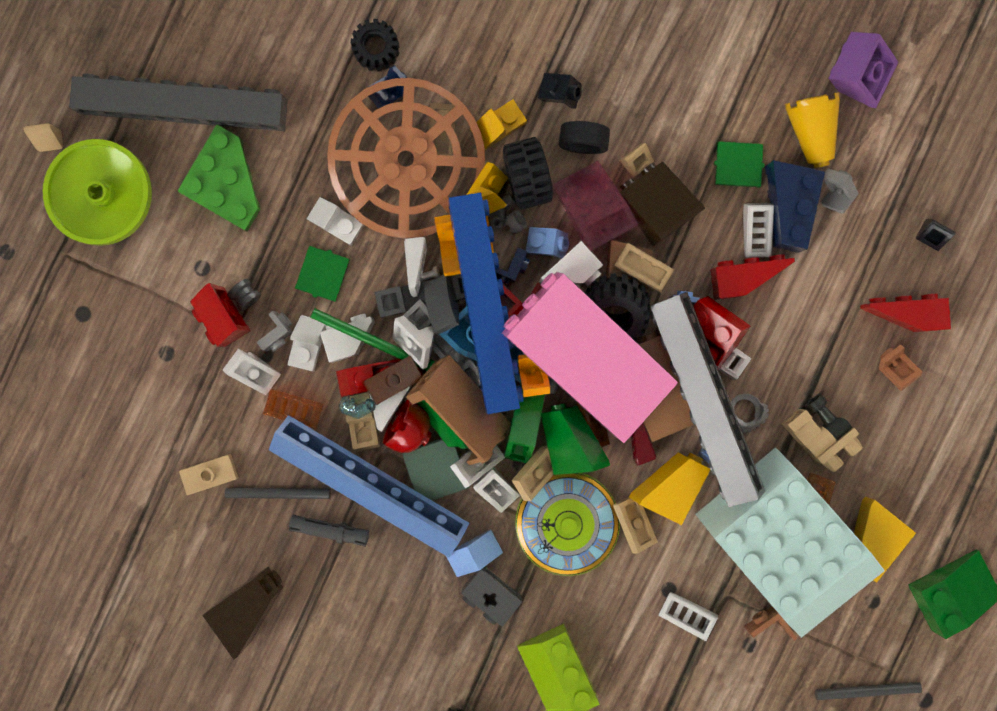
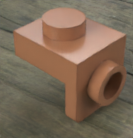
(899, 367)

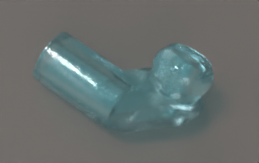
(356, 411)

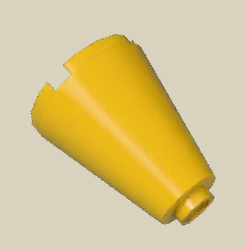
(816, 127)

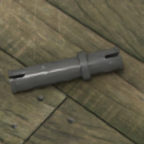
(332, 531)

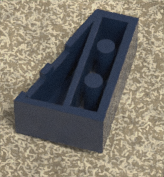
(795, 199)

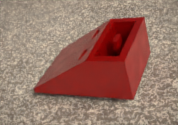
(720, 327)

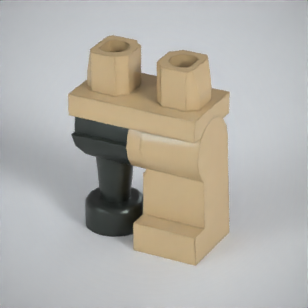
(823, 441)

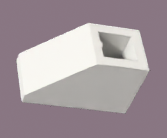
(342, 346)

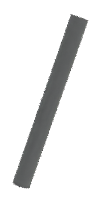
(278, 493)
(868, 691)

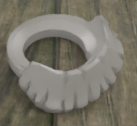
(759, 415)

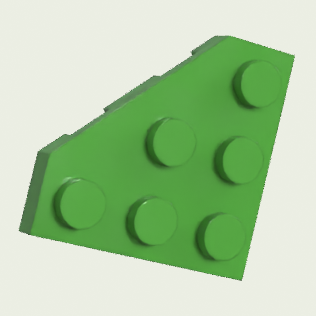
(223, 179)

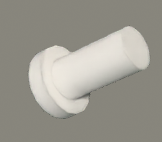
(431, 274)

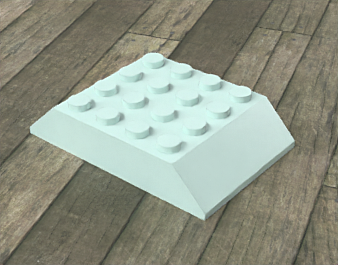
(792, 545)

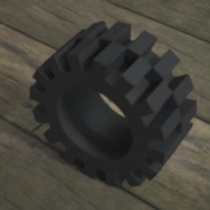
(366, 32)

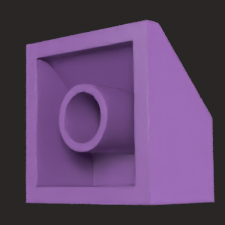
(863, 68)

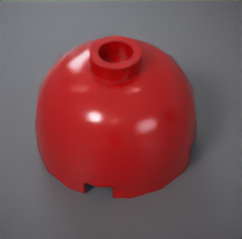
(408, 429)

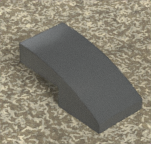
(441, 307)

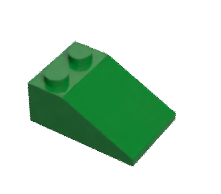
(955, 594)

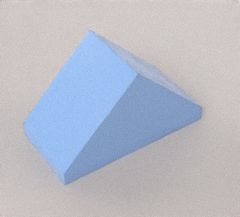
(475, 554)

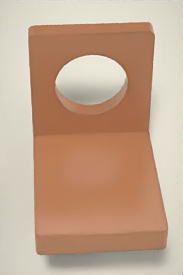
(764, 619)

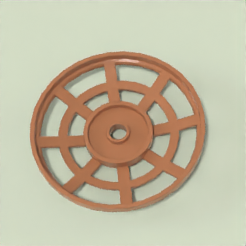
(395, 142)

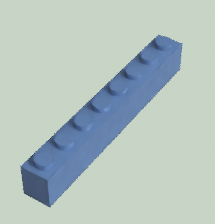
(368, 486)

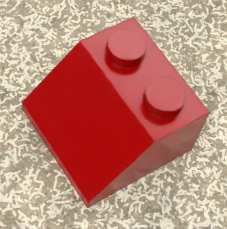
(218, 315)

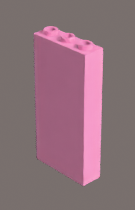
(589, 356)

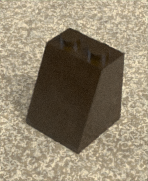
(660, 202)
(242, 612)

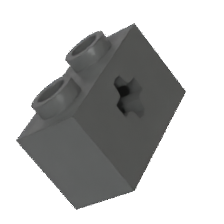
(496, 610)

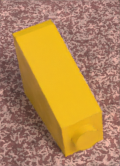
(672, 487)
(881, 533)

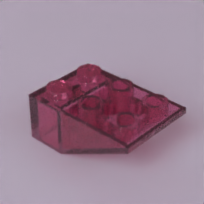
(595, 206)

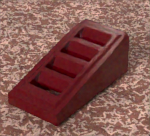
(642, 446)

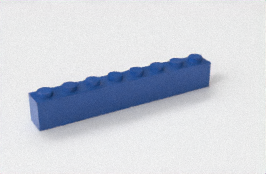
(483, 302)

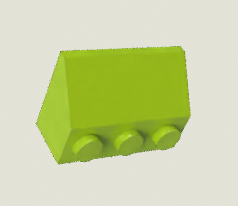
(558, 671)

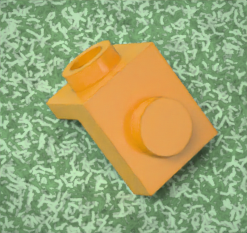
(532, 378)

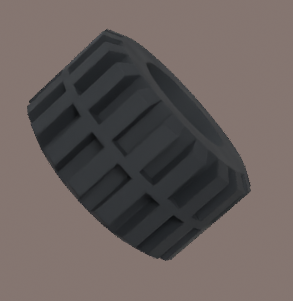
(528, 173)
(623, 293)

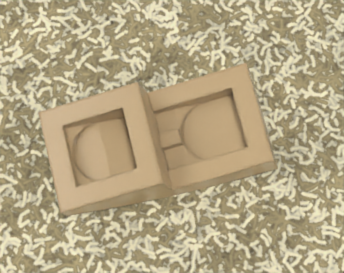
(363, 430)

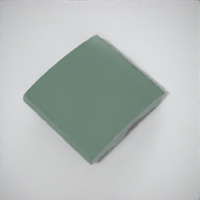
(431, 469)

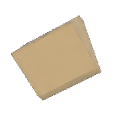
(637, 159)

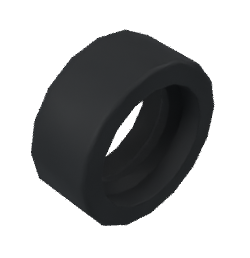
(584, 137)

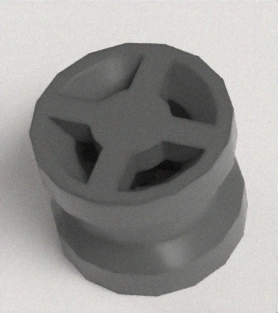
(244, 294)

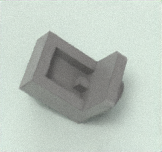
(841, 190)
(275, 338)

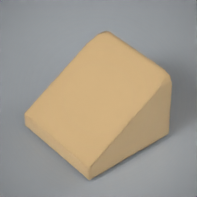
(44, 137)

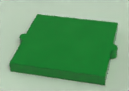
(739, 164)
(322, 273)

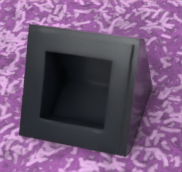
(934, 234)

